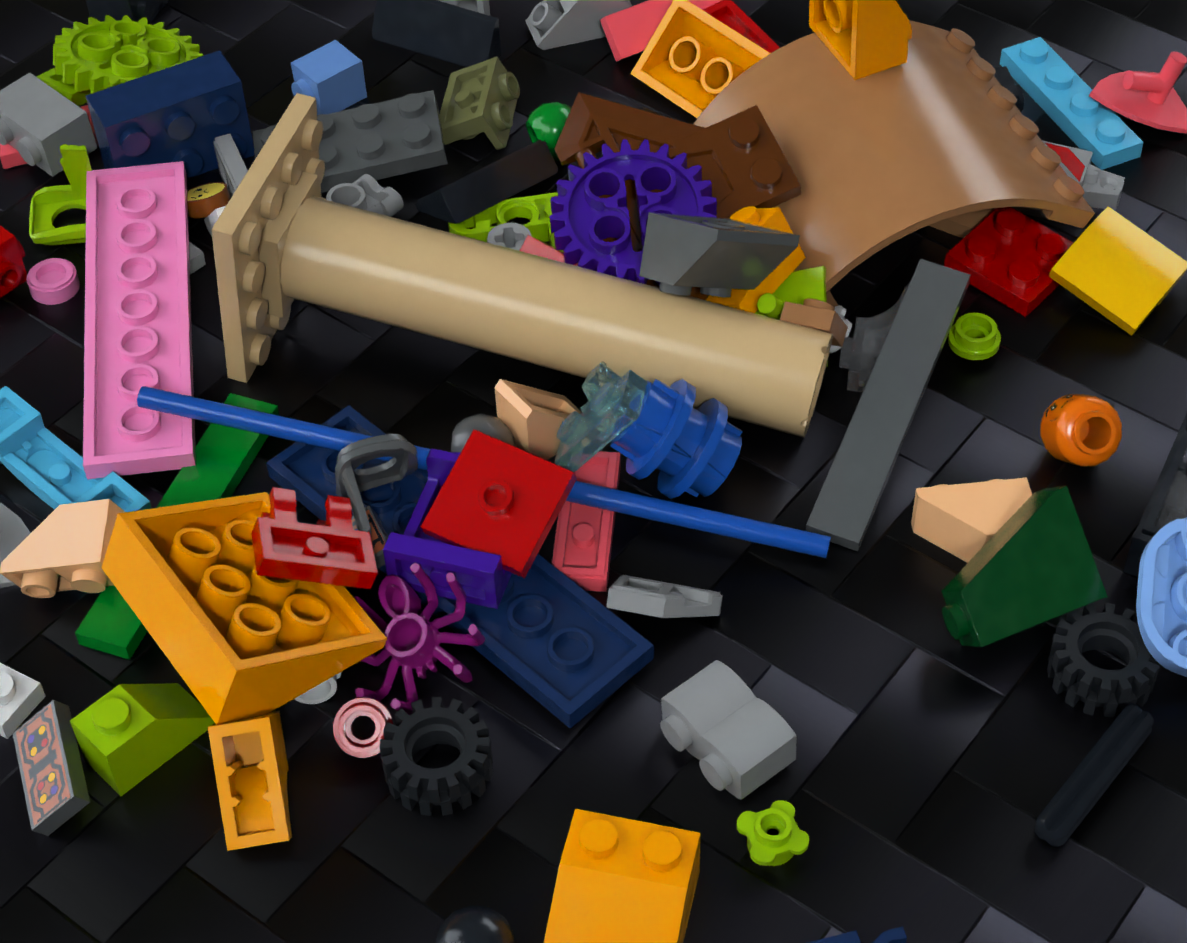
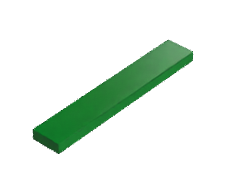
(221, 463)

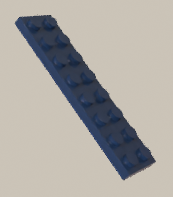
(546, 629)

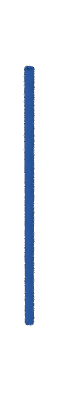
(581, 493)

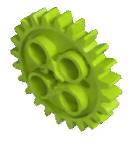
(117, 51)

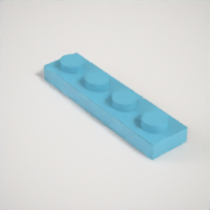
(1068, 103)

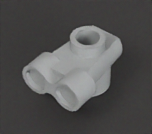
(367, 195)

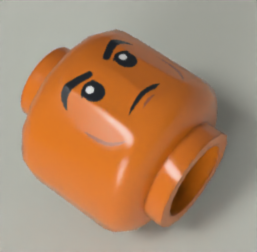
(1081, 430)

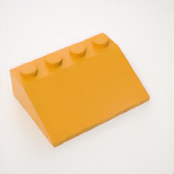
(230, 633)

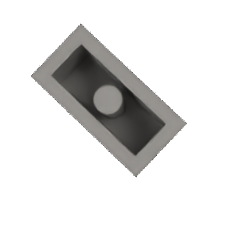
(41, 120)

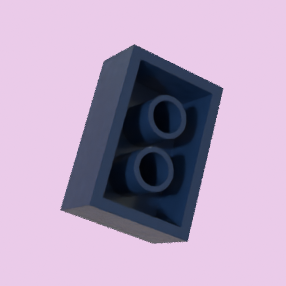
(172, 116)

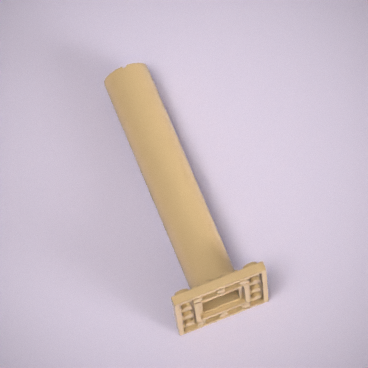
(292, 244)

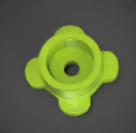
(773, 849)

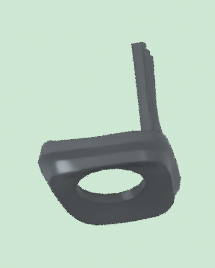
(353, 481)

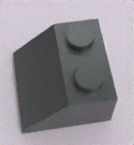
(710, 253)

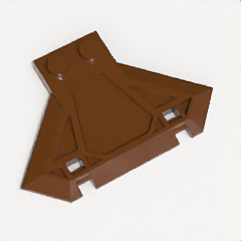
(733, 154)

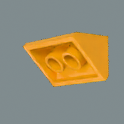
(694, 57)

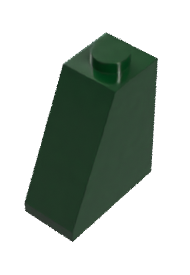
(1024, 573)

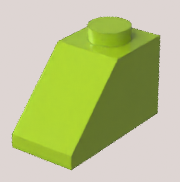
(138, 730)

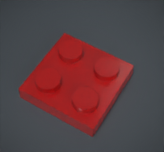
(1010, 258)

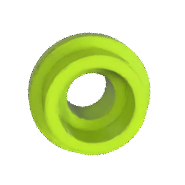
(974, 337)

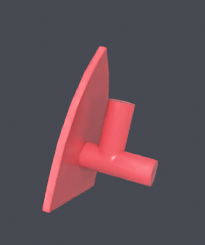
(1146, 95)

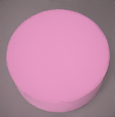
(53, 281)

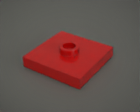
(499, 502)

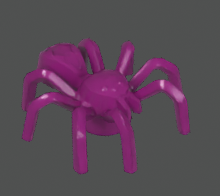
(413, 638)

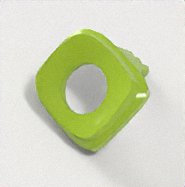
(55, 199)

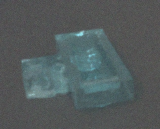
(611, 407)

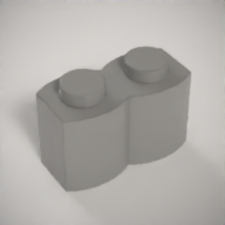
(728, 730)

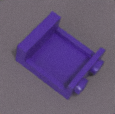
(475, 570)

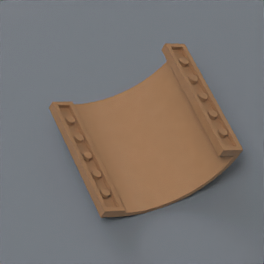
(896, 145)

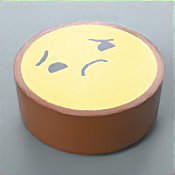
(206, 198)

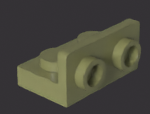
(480, 101)

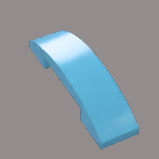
(50, 465)

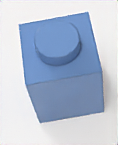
(330, 76)

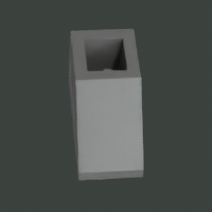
(570, 21)

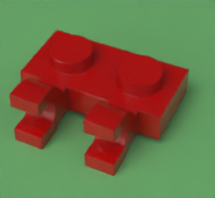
(311, 552)

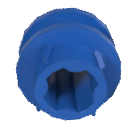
(686, 444)

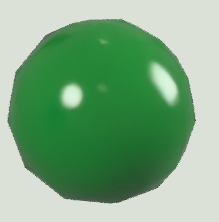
(547, 124)

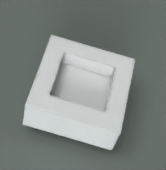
(17, 699)

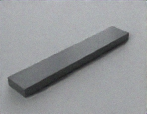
(888, 405)

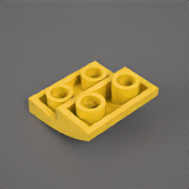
(1119, 270)

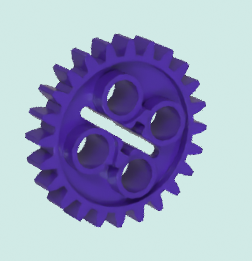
(583, 219)

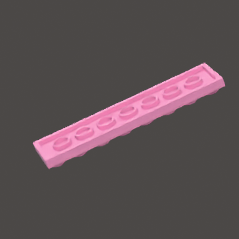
(136, 319)

